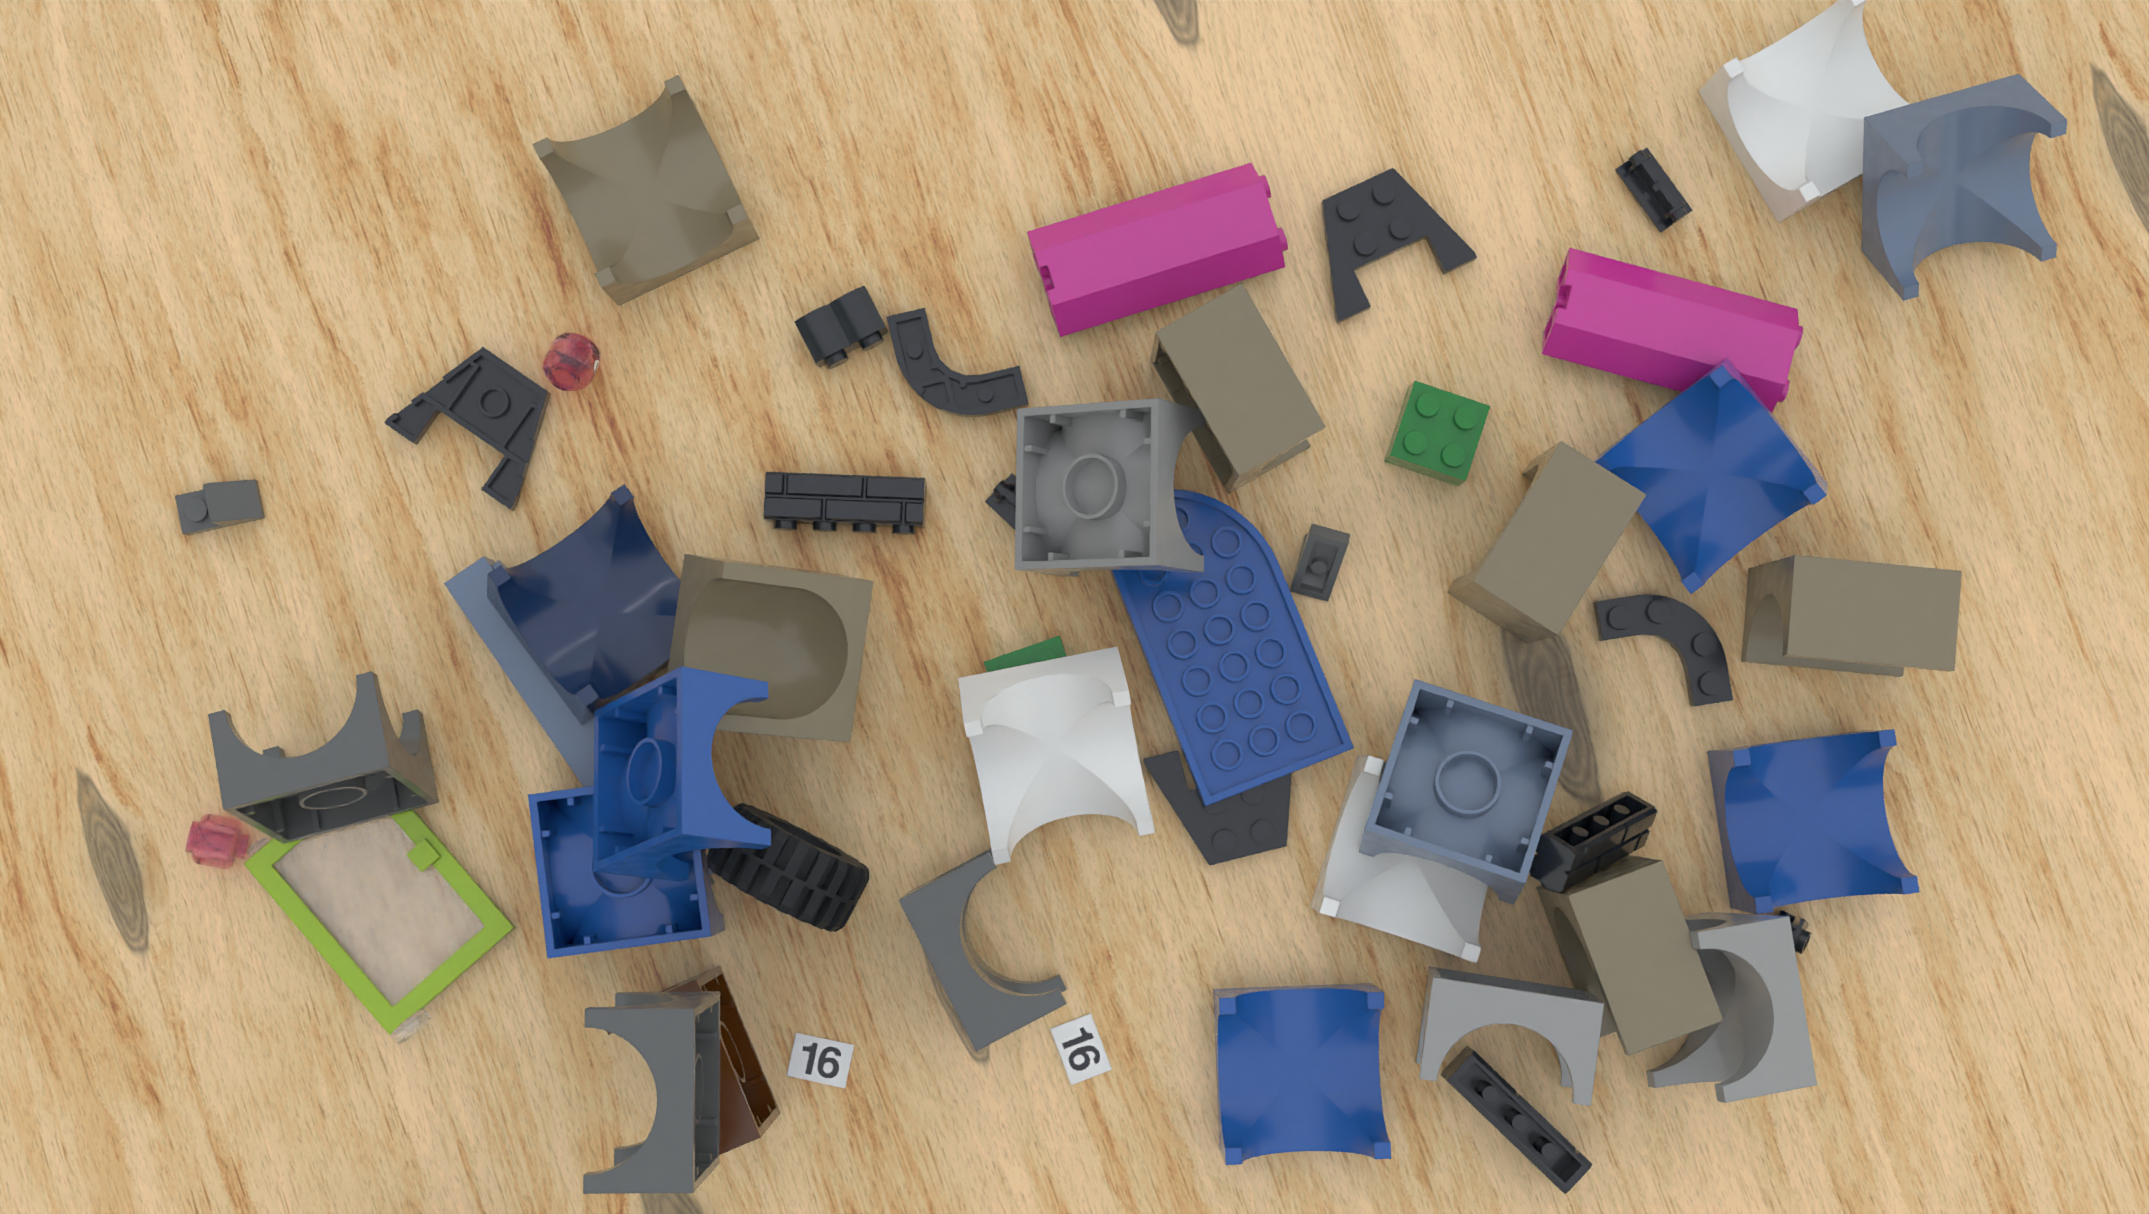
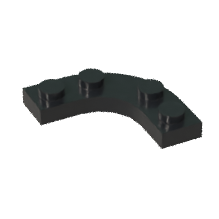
(946, 388)
(1679, 626)

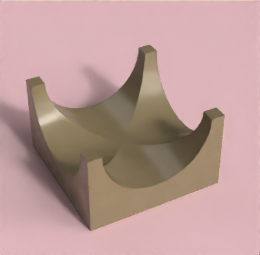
(650, 196)

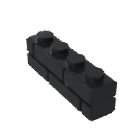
(845, 500)
(1592, 841)
(1516, 1119)

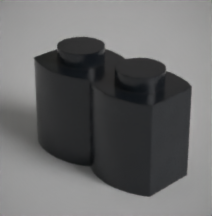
(842, 327)

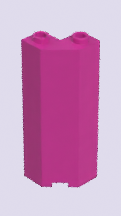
(1158, 248)
(1667, 327)

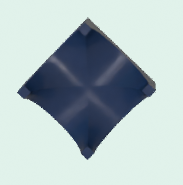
(593, 607)

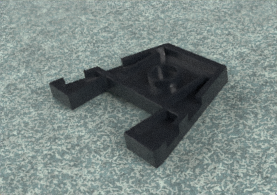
(1374, 223)
(493, 405)
(1232, 827)

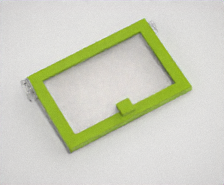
(384, 911)

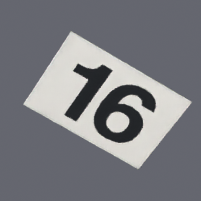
(1081, 1049)
(820, 1060)

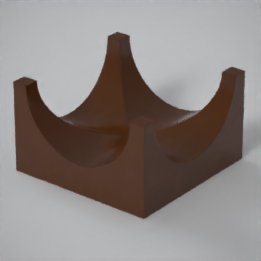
(745, 1094)

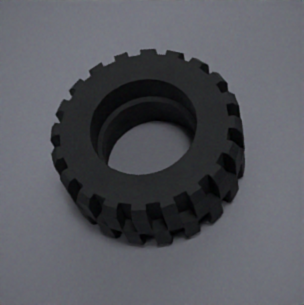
(795, 873)

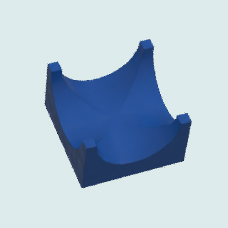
(1713, 472)
(658, 775)
(1806, 820)
(604, 910)
(1299, 1070)

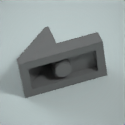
(219, 506)
(1319, 562)

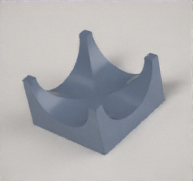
(1953, 176)
(1467, 787)

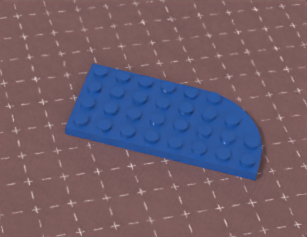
(1232, 657)

